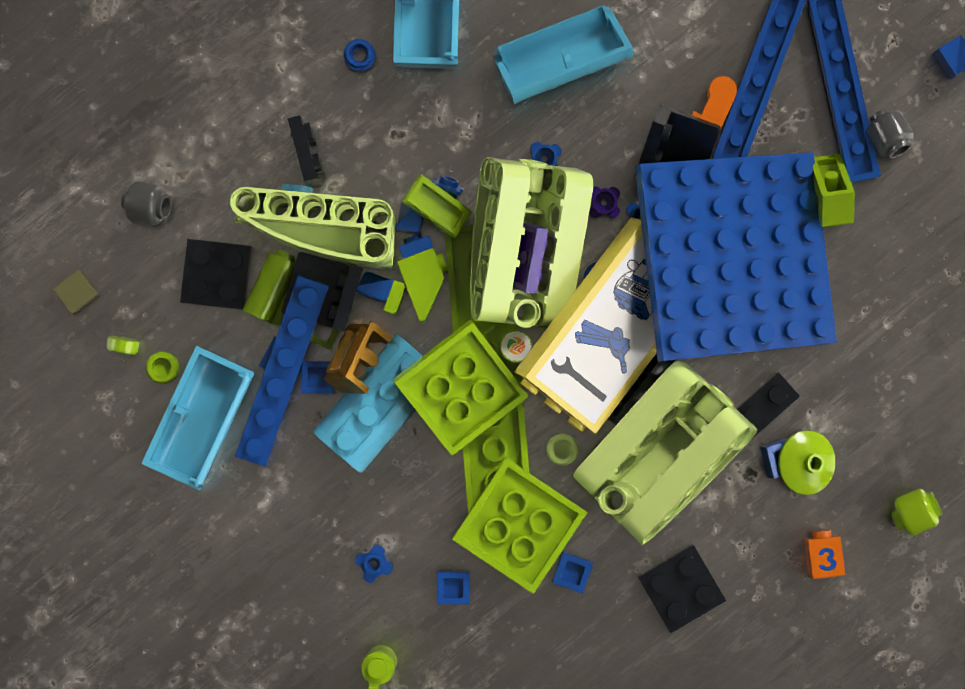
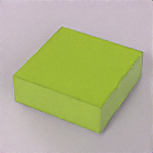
(395, 298)

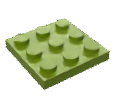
(460, 387)
(519, 525)

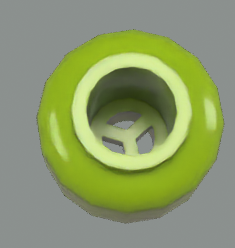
(916, 512)

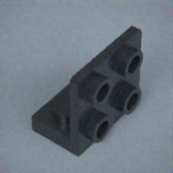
(678, 138)
(342, 282)

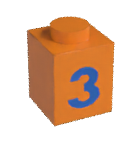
(824, 555)

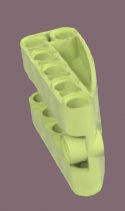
(536, 195)
(325, 236)
(665, 451)

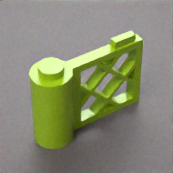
(270, 292)
(379, 665)

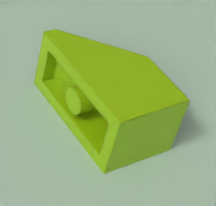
(833, 191)
(423, 280)

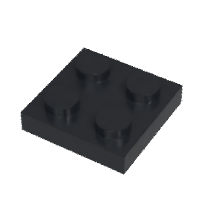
(304, 140)
(216, 274)
(681, 588)

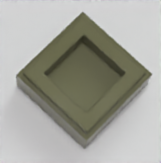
(75, 291)

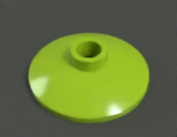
(795, 462)

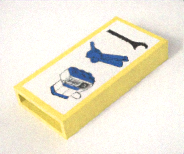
(597, 338)

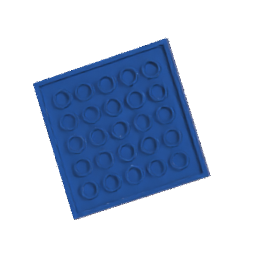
(734, 255)

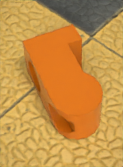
(719, 100)

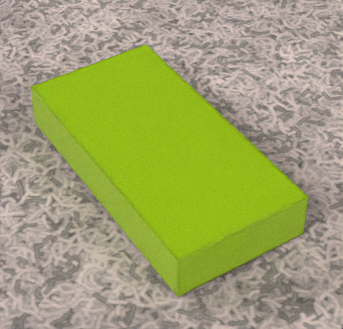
(436, 206)

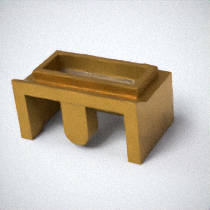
(351, 352)

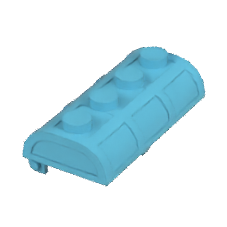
(426, 33)
(562, 53)
(198, 418)
(366, 422)

